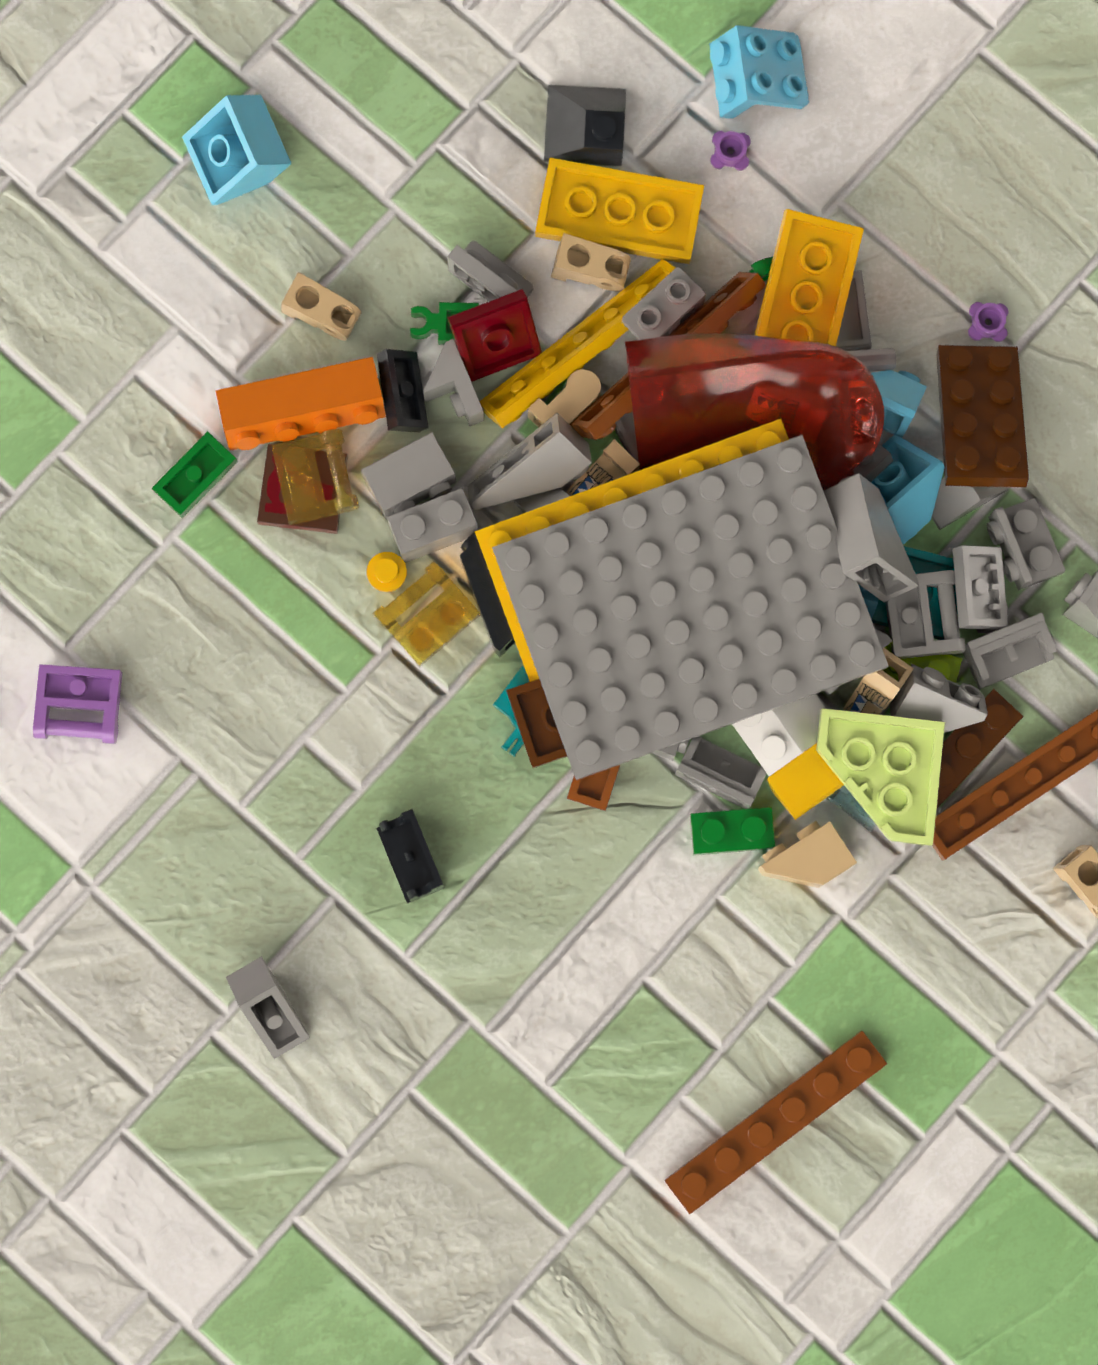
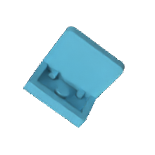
(757, 69)

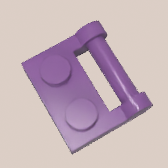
(81, 690)

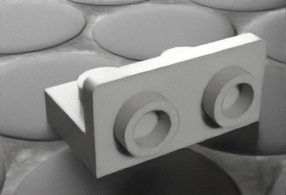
(485, 272)
(665, 306)
(1025, 544)
(980, 588)

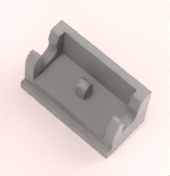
(1010, 651)
(721, 772)

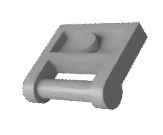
(911, 620)

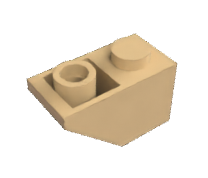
(812, 860)

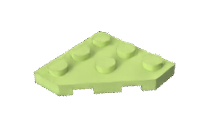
(887, 768)

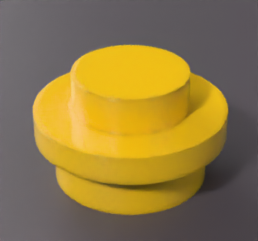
(386, 571)

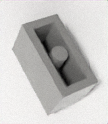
(409, 476)
(432, 525)

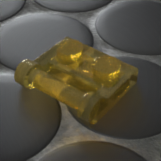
(301, 478)
(435, 623)

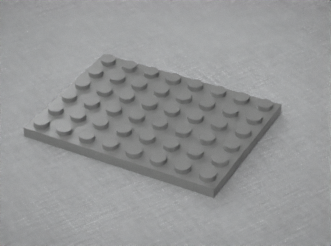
(689, 607)

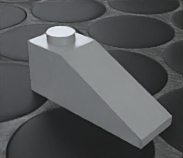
(534, 466)

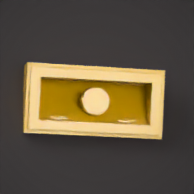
(804, 782)

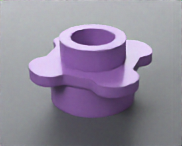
(730, 139)
(996, 313)

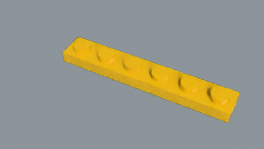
(570, 352)

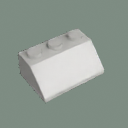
(782, 732)

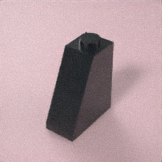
(486, 596)

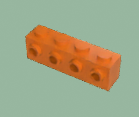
(300, 404)

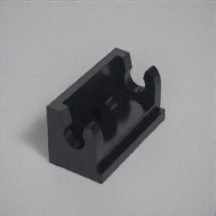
(410, 856)

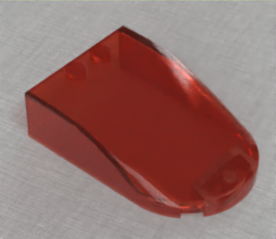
(723, 384)

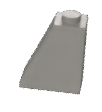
(868, 539)

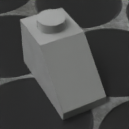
(267, 1007)

